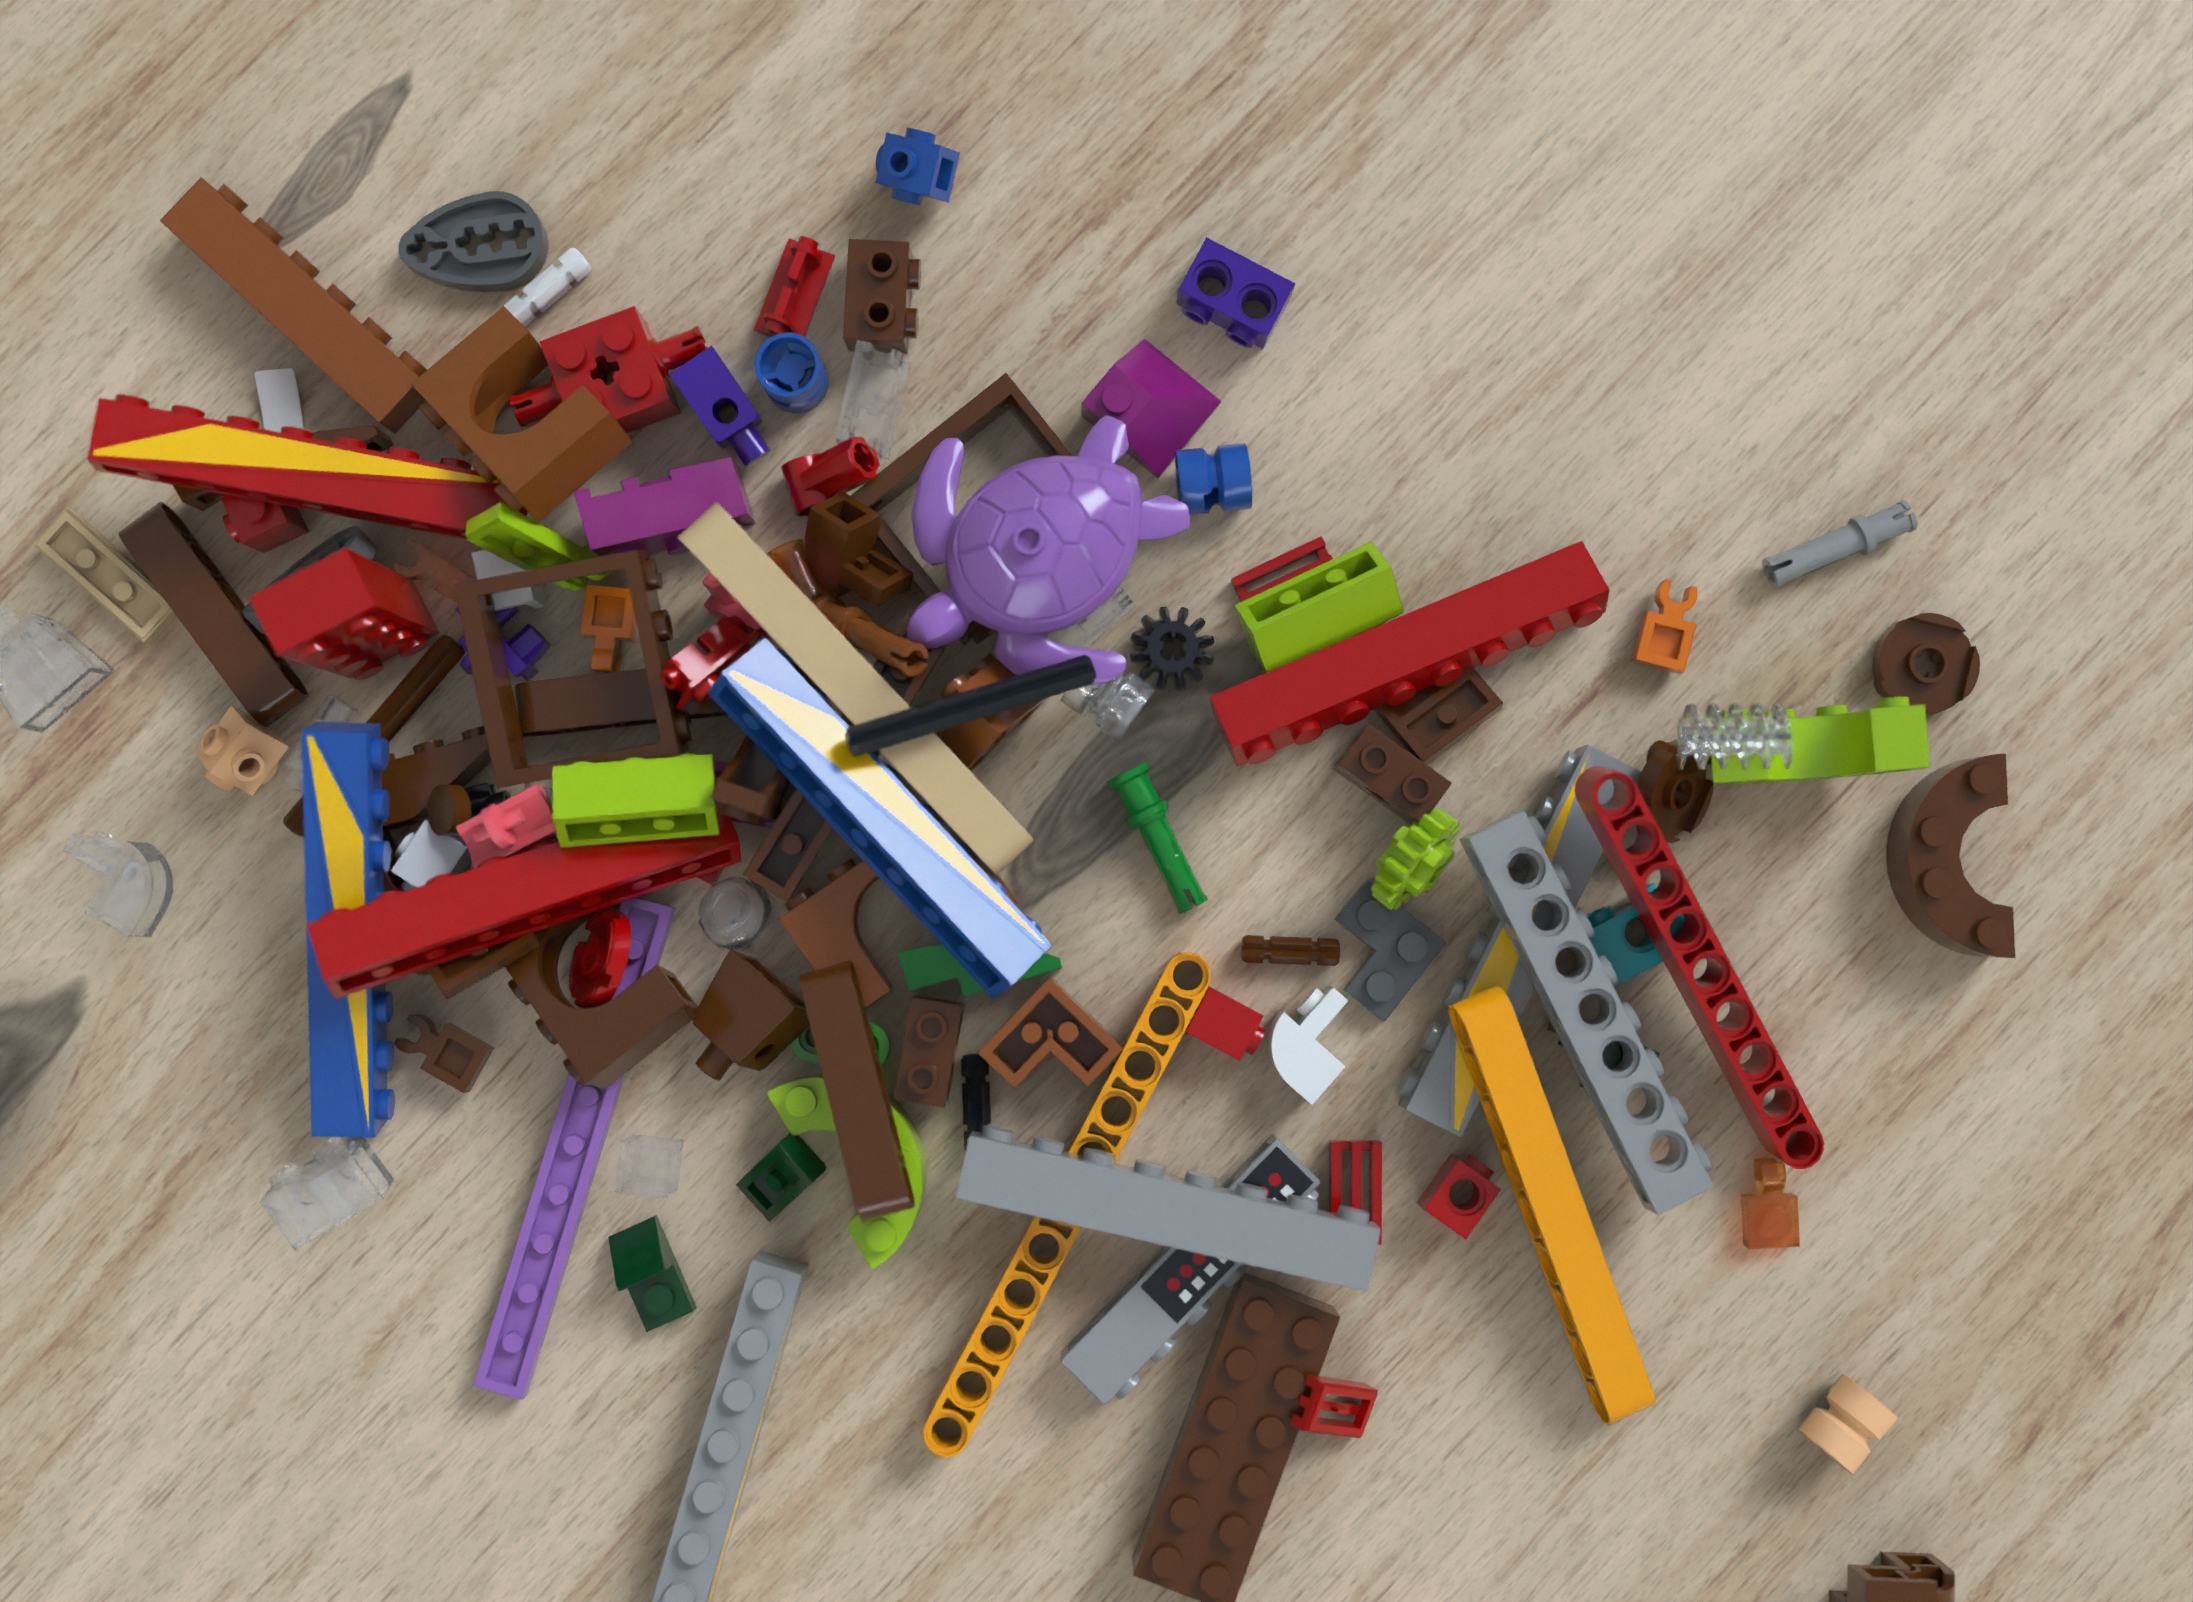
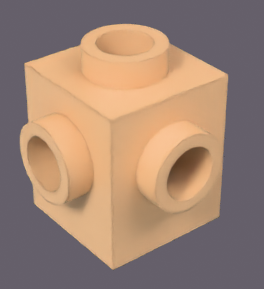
(240, 752)

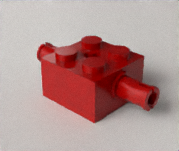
(618, 344)

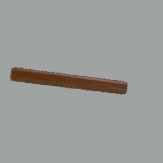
(401, 703)

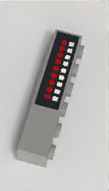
(1172, 1289)

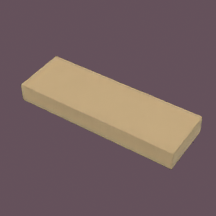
(106, 575)

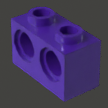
(1242, 283)

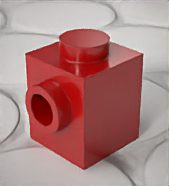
(261, 523)

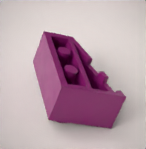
(660, 510)

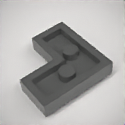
(1399, 955)

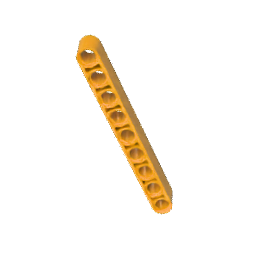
(1551, 1204)

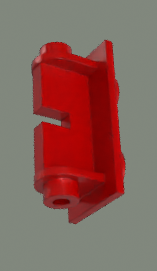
(795, 288)
(697, 673)

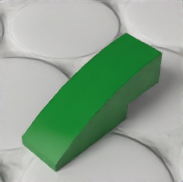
(936, 964)

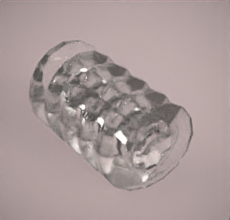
(1734, 735)

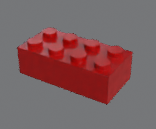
(345, 615)

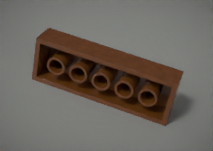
(1234, 1441)

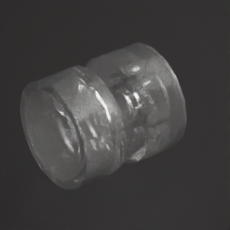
(1113, 702)

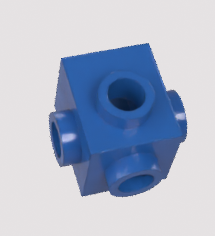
(916, 167)

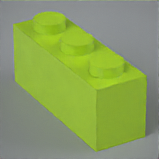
(1320, 607)
(635, 800)

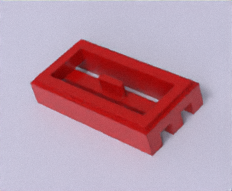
(1315, 546)
(1375, 1176)
(1316, 1401)

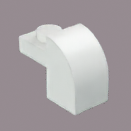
(1293, 1046)

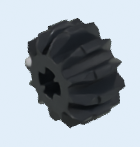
(1155, 646)

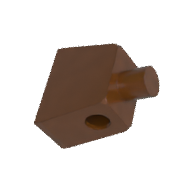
(747, 1017)

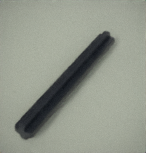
(969, 705)

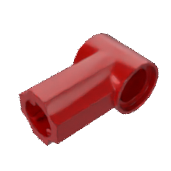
(824, 475)

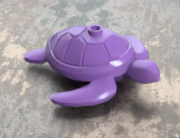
(1034, 547)

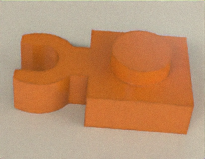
(1664, 636)

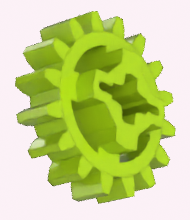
(1415, 859)

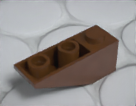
(432, 764)

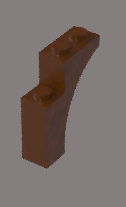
(751, 782)

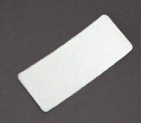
(279, 399)

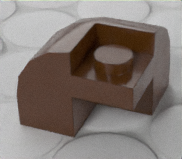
(1899, 1579)

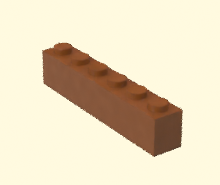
(296, 304)

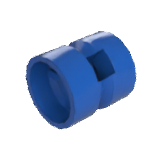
(791, 372)
(1214, 478)

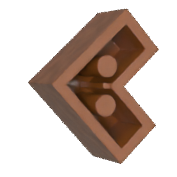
(977, 738)
(1051, 1023)

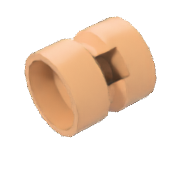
(1848, 1423)

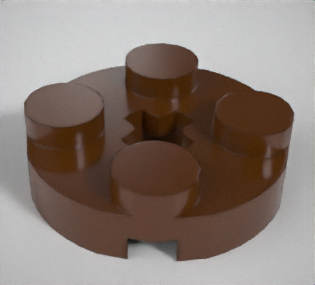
(1948, 648)
(1673, 795)

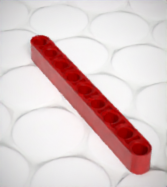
(1682, 952)

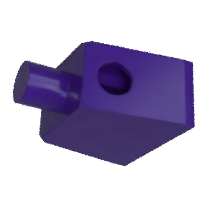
(710, 388)

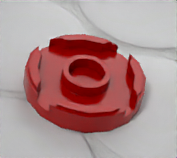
(601, 961)

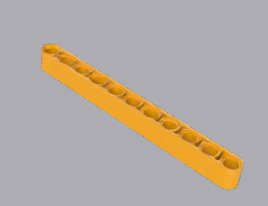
(1039, 1271)

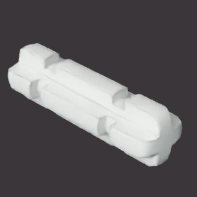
(548, 286)

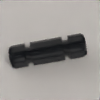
(975, 1094)

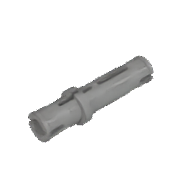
(1859, 535)

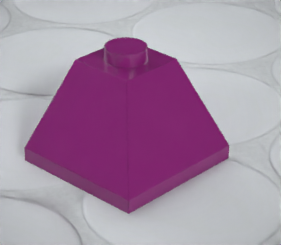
(1155, 403)

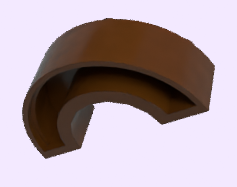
(1926, 861)

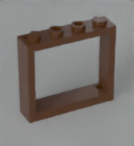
(964, 425)
(493, 677)

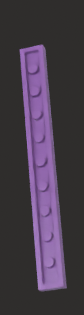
(561, 1193)

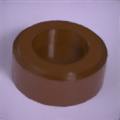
(447, 809)

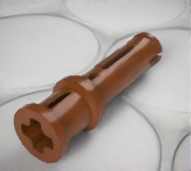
(871, 638)

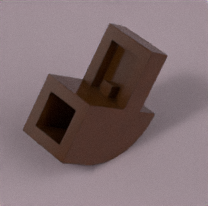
(843, 552)

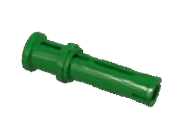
(1148, 814)

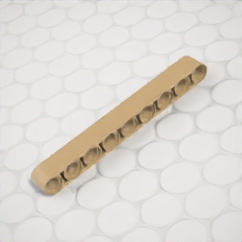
(852, 685)

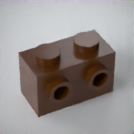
(880, 295)

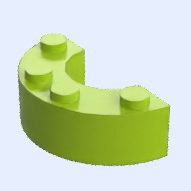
(1842, 745)
(806, 1107)

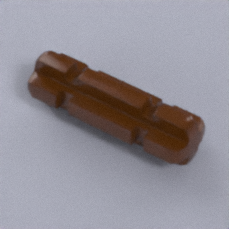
(1290, 950)

